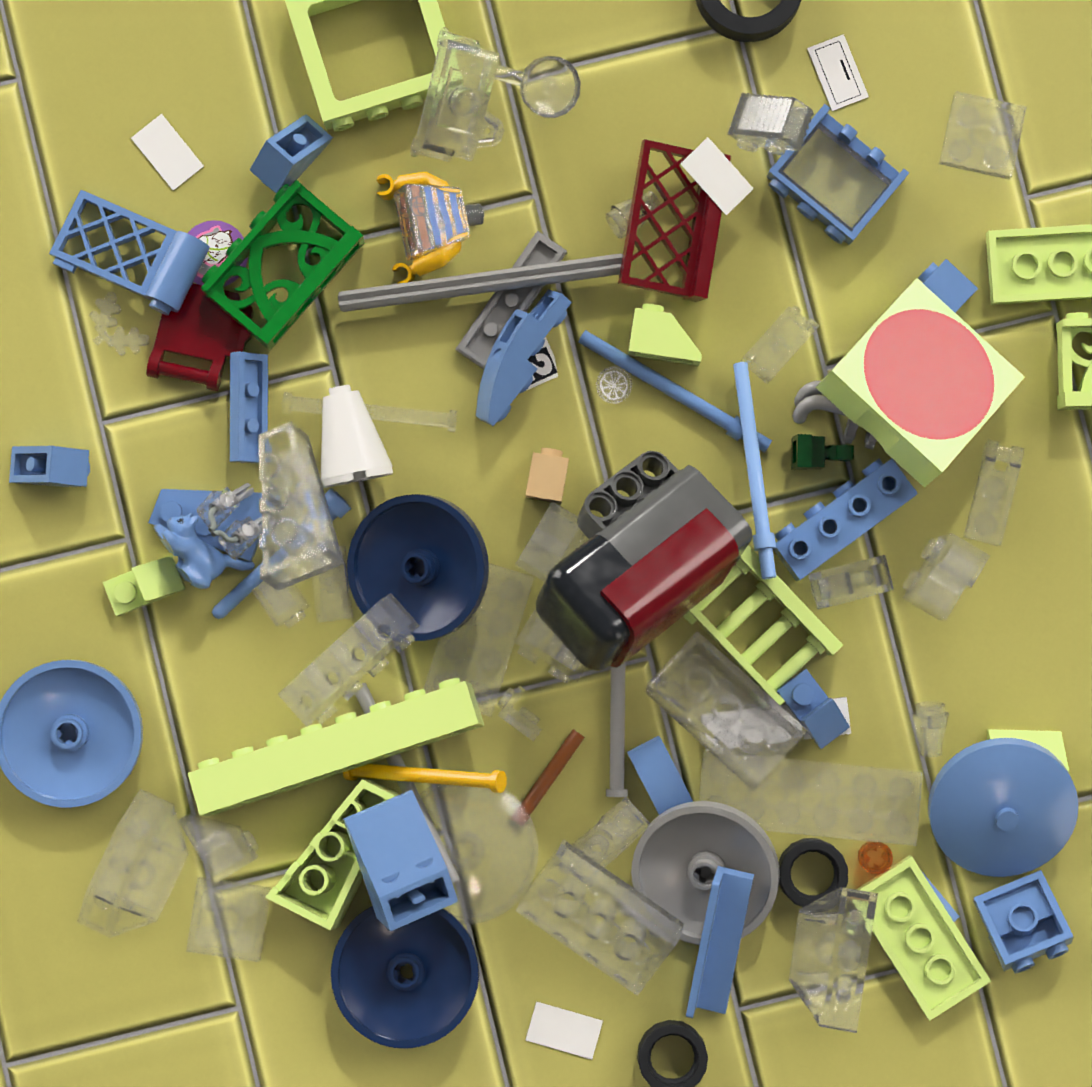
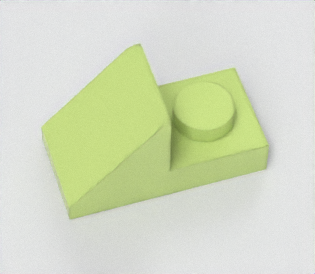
(143, 585)

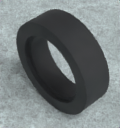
(747, 28)

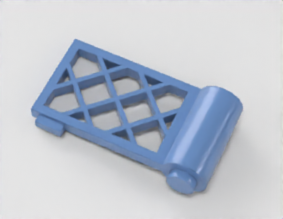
(168, 276)

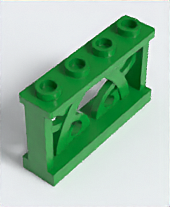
(282, 315)

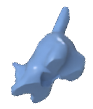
(197, 560)

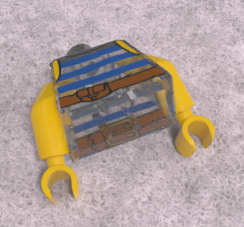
(430, 220)

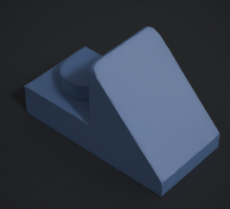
(813, 708)

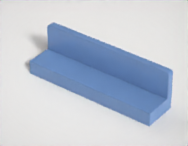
(720, 941)

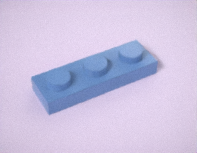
(247, 405)

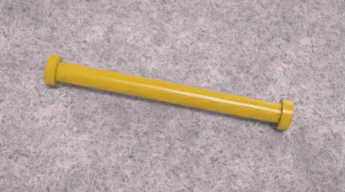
(494, 781)

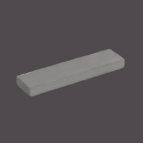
(486, 328)

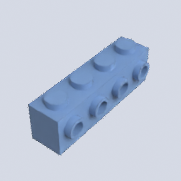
(843, 519)

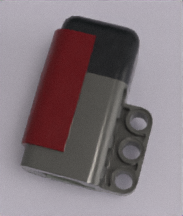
(642, 560)

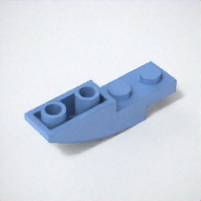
(508, 366)

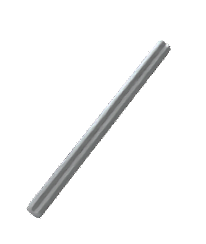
(480, 282)

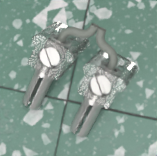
(218, 508)

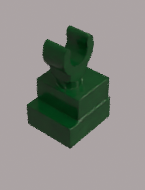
(811, 452)

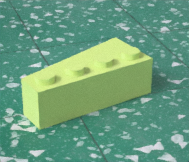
(328, 872)

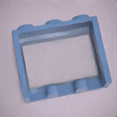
(835, 178)

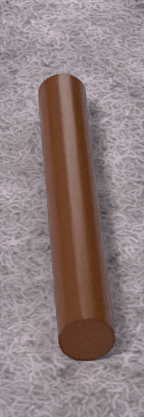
(552, 771)

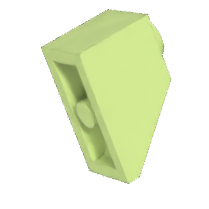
(661, 337)

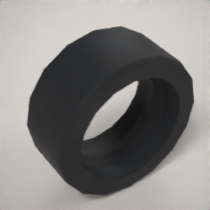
(801, 847)
(675, 1028)

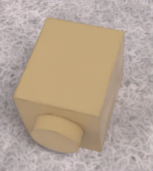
(547, 476)

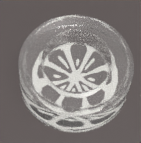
(614, 385)

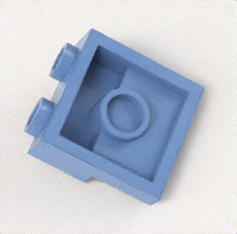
(1024, 922)

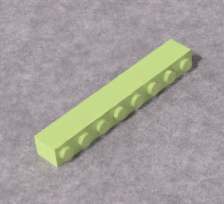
(336, 748)

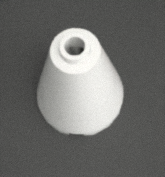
(350, 441)

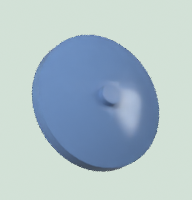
(69, 733)
(1002, 807)

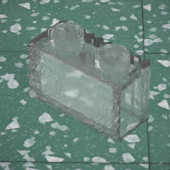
(770, 123)

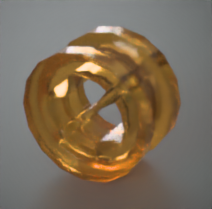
(864, 858)

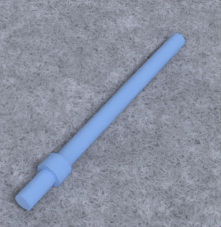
(764, 540)

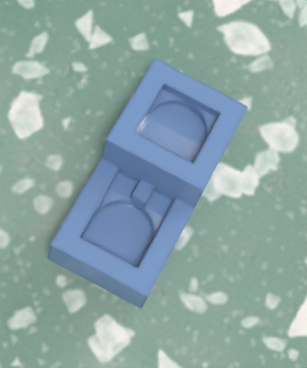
(659, 775)

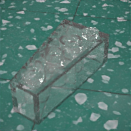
(296, 519)

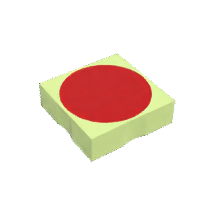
(920, 383)

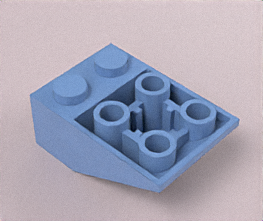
(400, 861)

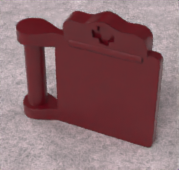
(198, 332)

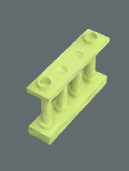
(793, 614)

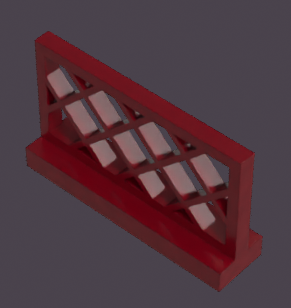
(701, 235)

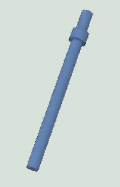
(668, 387)

